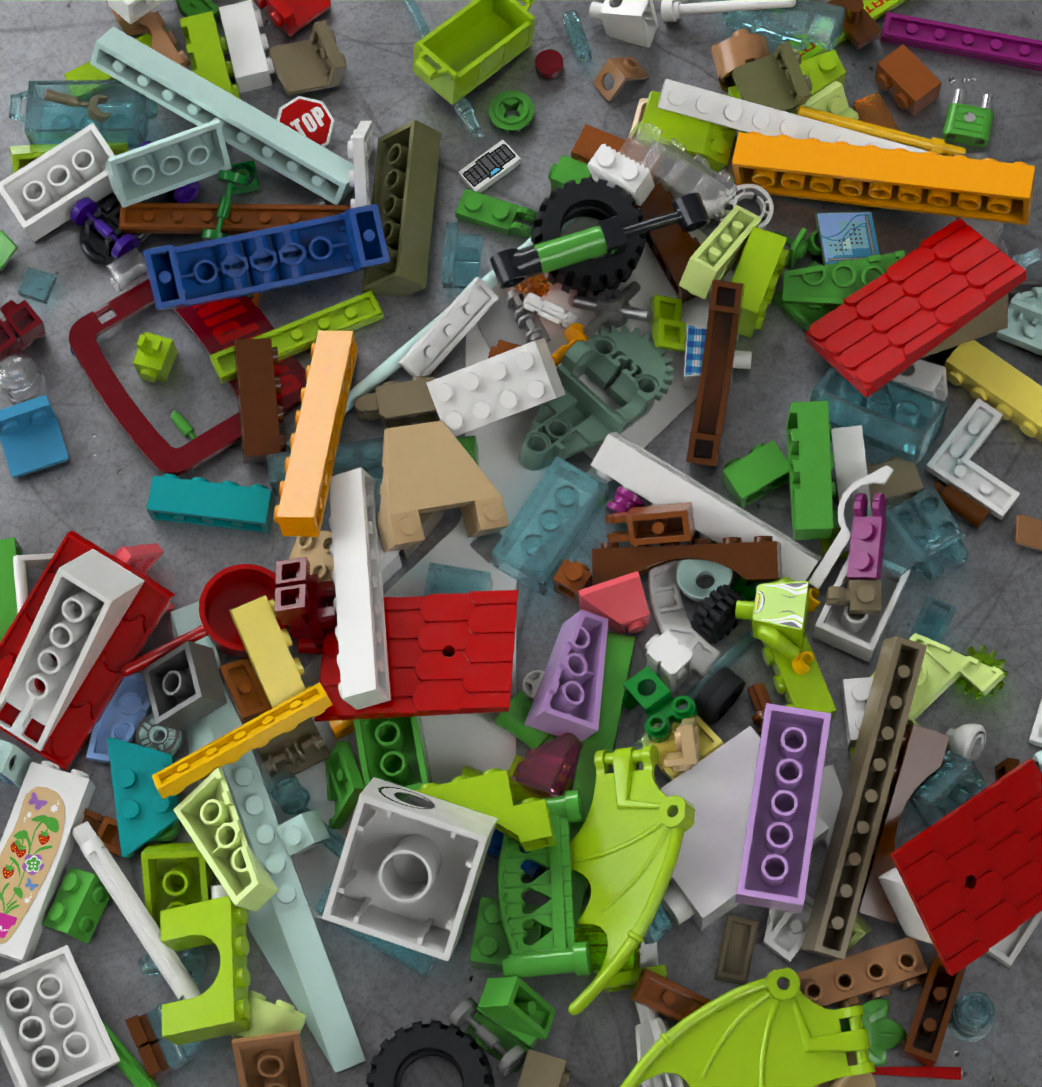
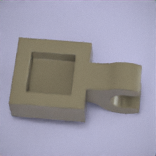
(861, 596)

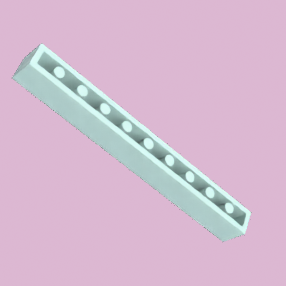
(240, 122)

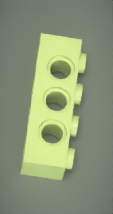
(719, 252)

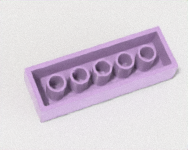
(783, 808)

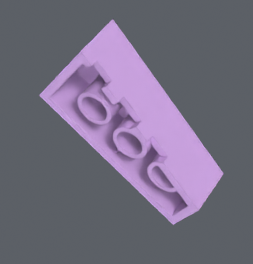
(572, 679)

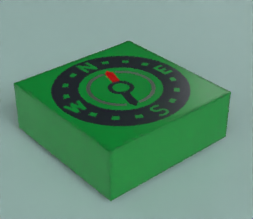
(248, 170)

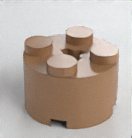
(735, 52)

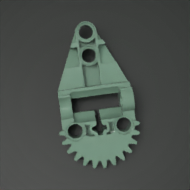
(583, 419)

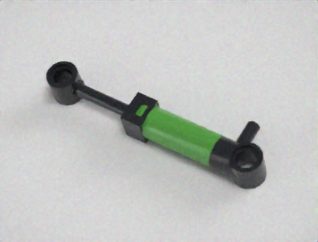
(605, 239)

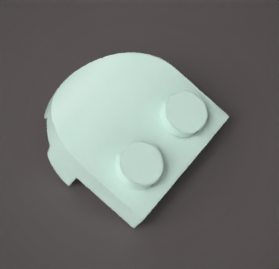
(1025, 321)

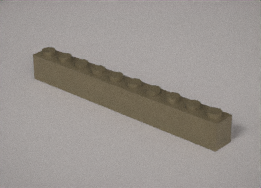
(864, 798)

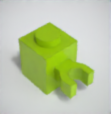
(154, 357)

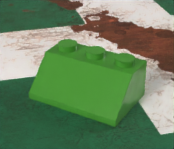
(393, 751)

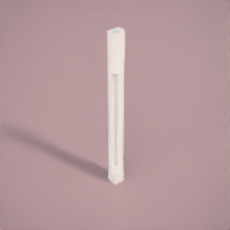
(135, 912)

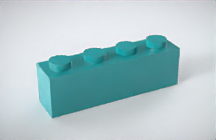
(211, 503)

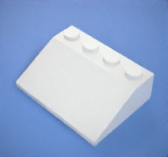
(51, 1024)

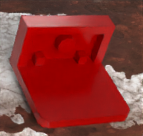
(293, 14)

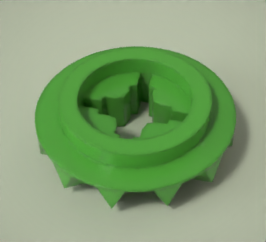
(510, 100)

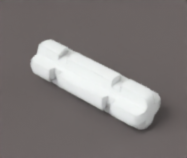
(549, 310)

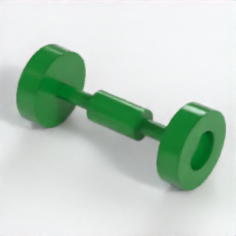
(231, 179)

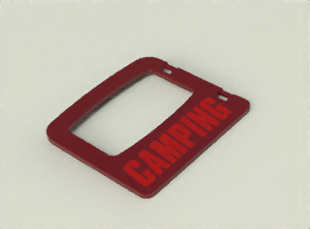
(216, 328)

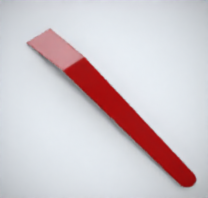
(951, 1073)

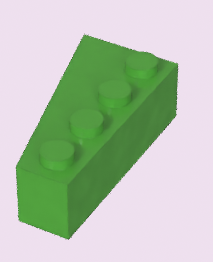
(810, 470)

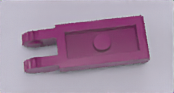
(867, 539)

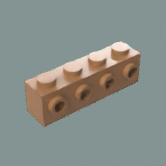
(865, 975)

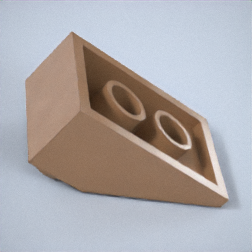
(272, 1060)

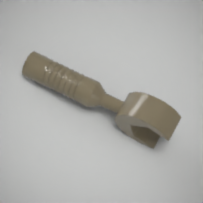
(73, 101)

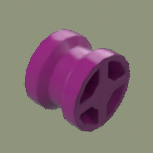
(623, 501)

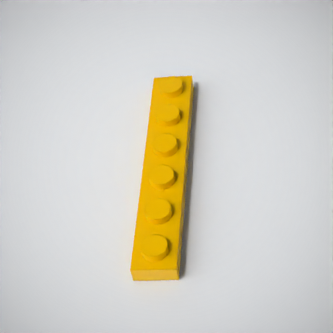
(241, 740)

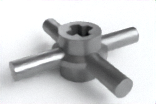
(612, 308)

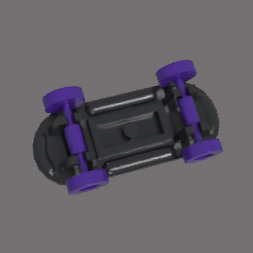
(100, 234)

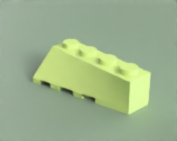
(218, 834)

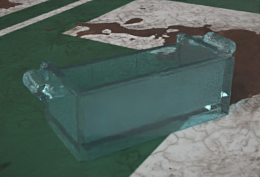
(54, 122)

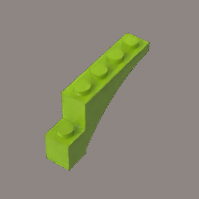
(495, 796)

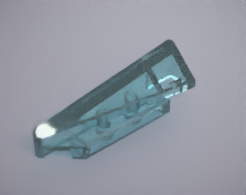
(799, 24)

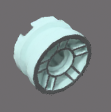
(148, 732)

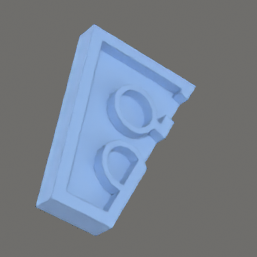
(121, 717)

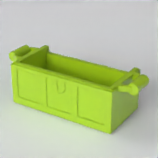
(473, 46)

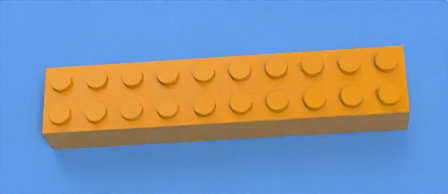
(886, 177)

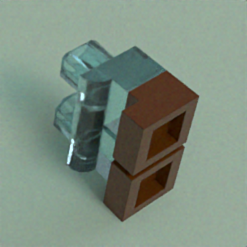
(156, 1052)

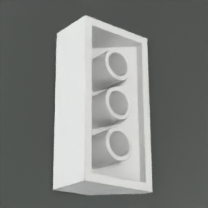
(53, 183)

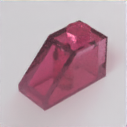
(549, 765)

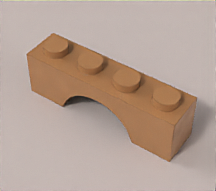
(162, 41)

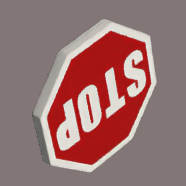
(308, 118)

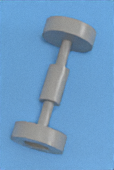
(510, 1060)

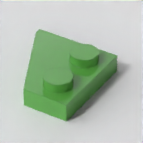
(343, 783)

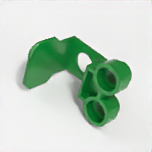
(659, 704)

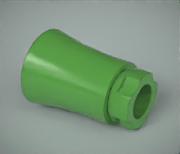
(515, 719)

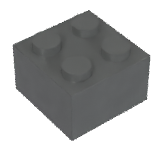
(184, 686)

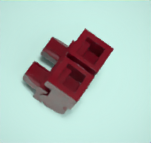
(19, 328)
(303, 599)

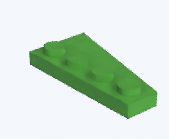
(834, 282)

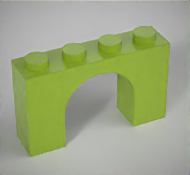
(225, 1005)

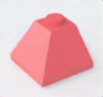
(620, 601)

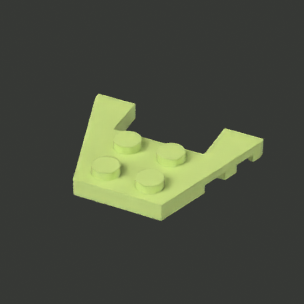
(941, 669)

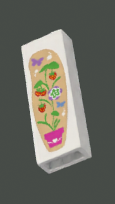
(37, 852)

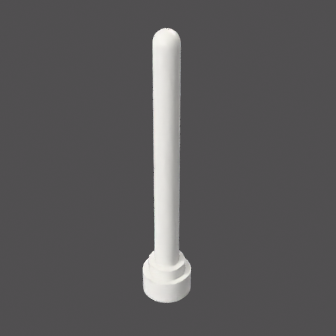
(673, 10)

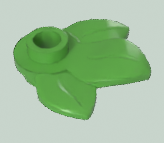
(882, 1032)

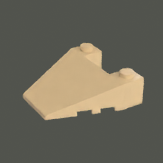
(430, 473)

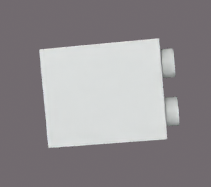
(713, 847)

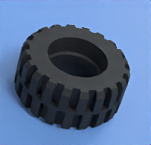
(592, 201)
(425, 1041)

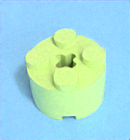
(271, 1017)

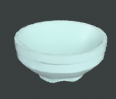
(690, 570)

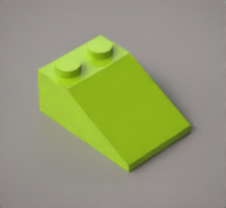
(698, 136)
(174, 877)

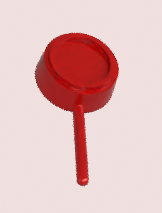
(221, 593)

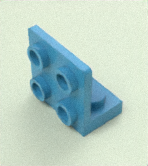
(31, 436)

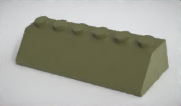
(405, 200)

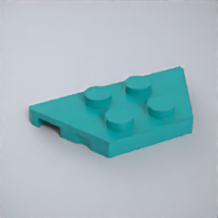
(138, 804)

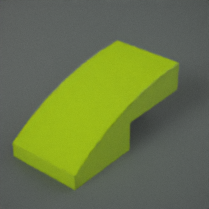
(666, 323)

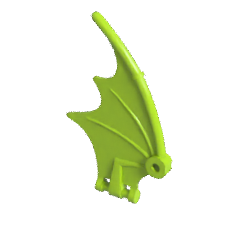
(626, 855)
(759, 1040)

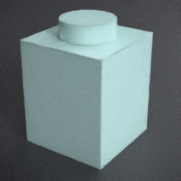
(302, 832)

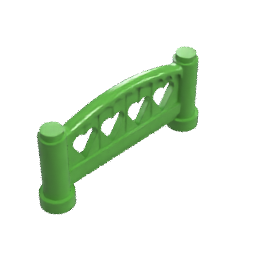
(558, 949)

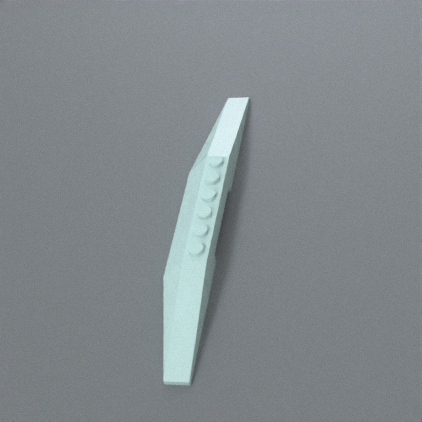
(285, 923)

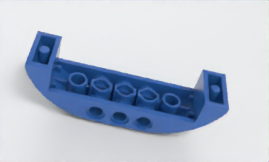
(266, 259)

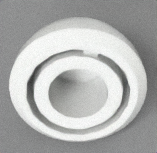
(967, 741)

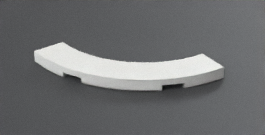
(671, 616)

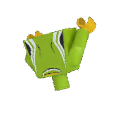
(781, 617)

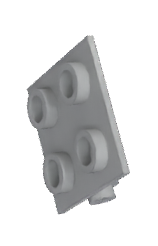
(511, 322)

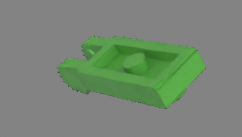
(494, 214)

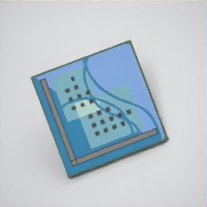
(846, 235)

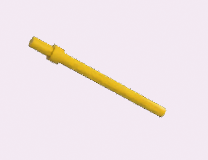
(934, 144)

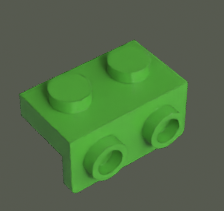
(78, 905)

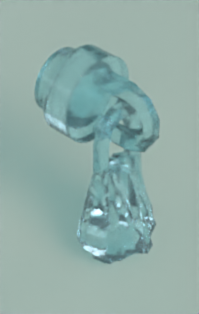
(191, 959)

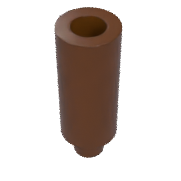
(962, 505)

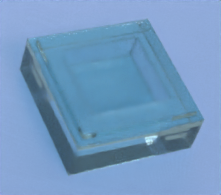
(37, 285)

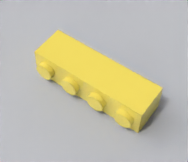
(997, 385)
(269, 650)

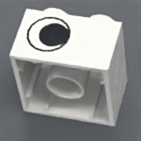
(409, 868)

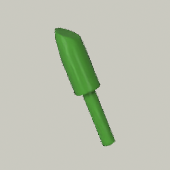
(183, 425)

